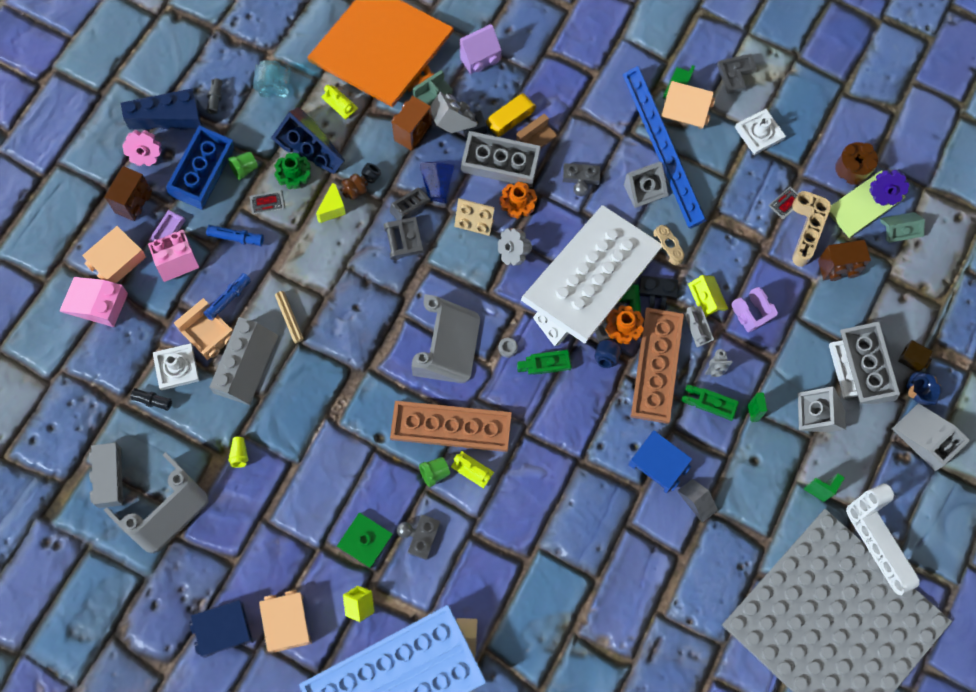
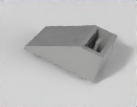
(930, 436)

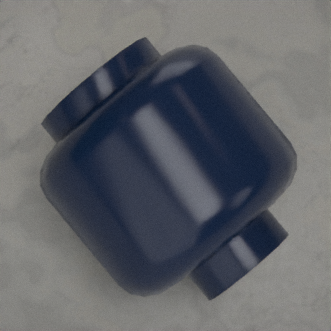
(608, 353)

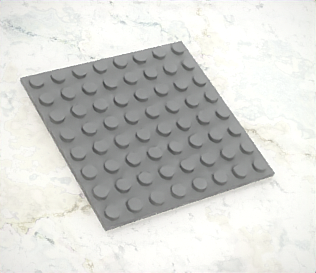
(833, 619)

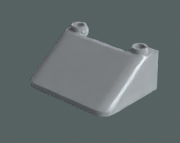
(452, 342)

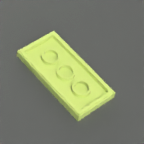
(858, 209)

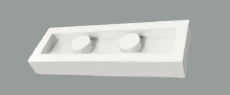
(843, 369)

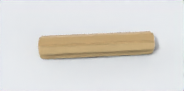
(289, 317)

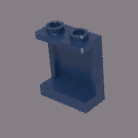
(220, 628)

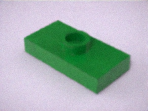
(757, 407)

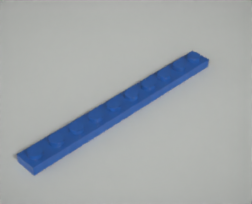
(664, 147)

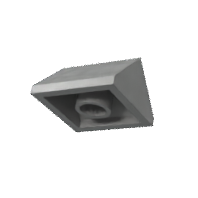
(646, 184)

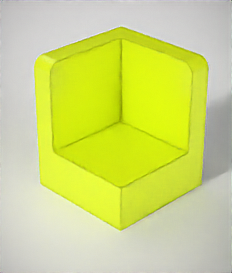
(358, 603)

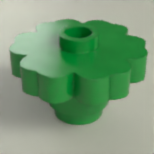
(292, 170)

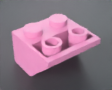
(173, 255)

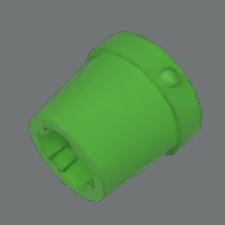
(242, 164)
(434, 471)

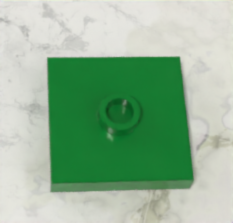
(364, 540)

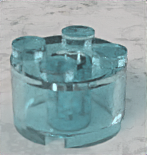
(272, 79)

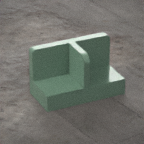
(430, 88)

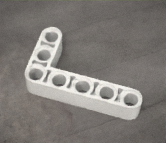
(878, 539)

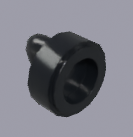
(371, 171)

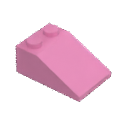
(94, 300)

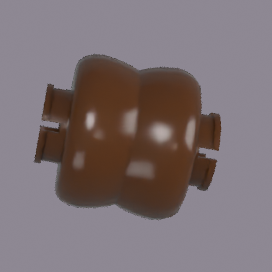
(354, 186)

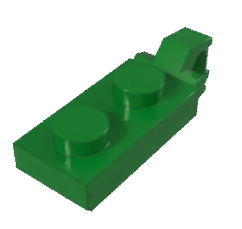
(545, 363)

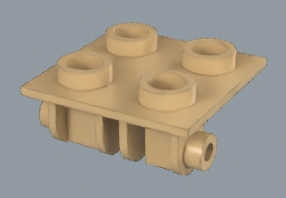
(474, 217)

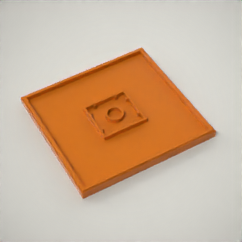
(380, 47)

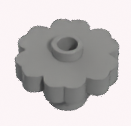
(514, 246)

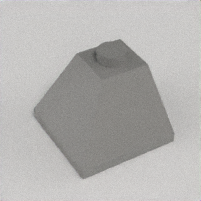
(821, 411)

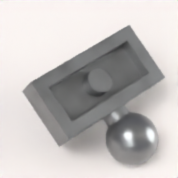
(581, 175)
(422, 536)

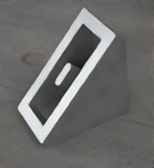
(698, 499)

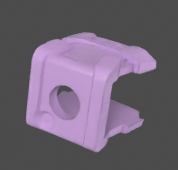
(760, 301)

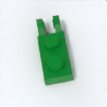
(711, 402)

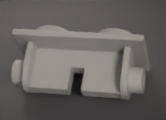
(698, 326)
(718, 364)

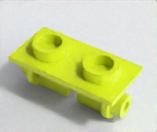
(339, 101)
(472, 469)

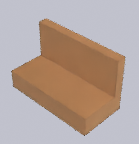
(537, 132)

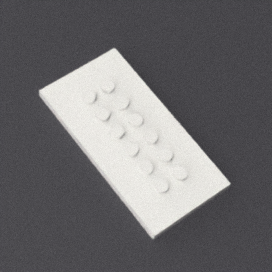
(592, 273)

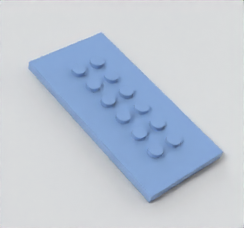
(416, 659)

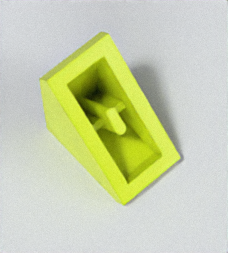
(331, 205)

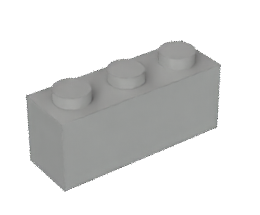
(106, 475)

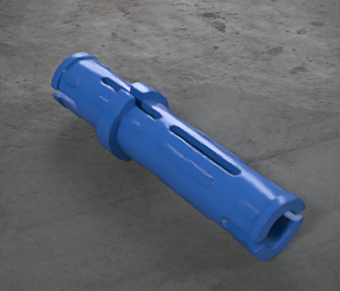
(235, 235)
(232, 291)

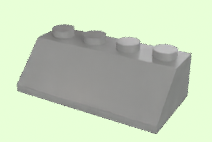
(243, 361)
(870, 364)

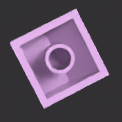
(480, 49)

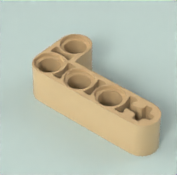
(809, 231)

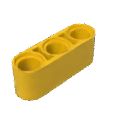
(510, 115)

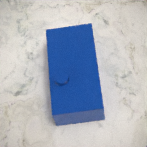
(200, 167)

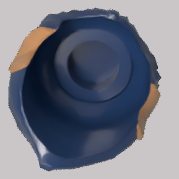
(924, 388)

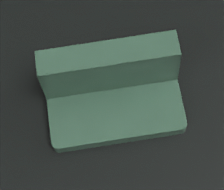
(903, 227)

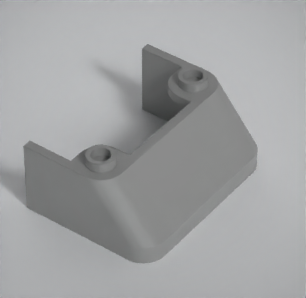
(168, 517)

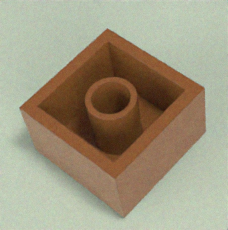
(411, 122)

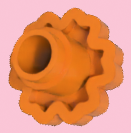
(518, 200)
(624, 324)

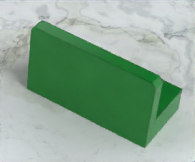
(680, 76)
(824, 490)

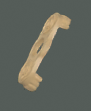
(676, 253)

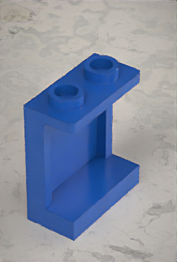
(661, 461)

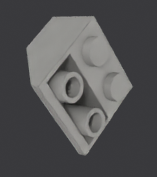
(451, 114)

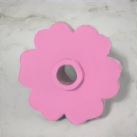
(142, 148)

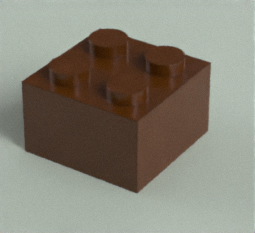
(128, 193)
(844, 260)

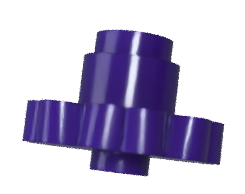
(889, 187)

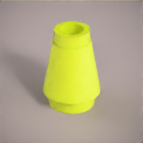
(238, 454)

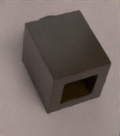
(915, 356)

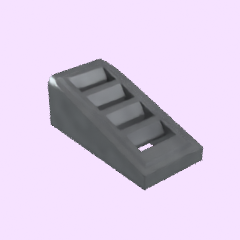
(400, 212)

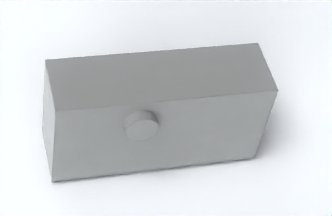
(500, 158)

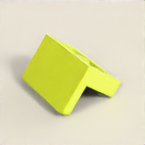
(707, 294)

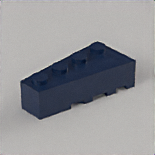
(163, 111)

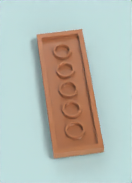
(657, 366)
(451, 426)

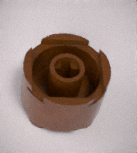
(856, 163)

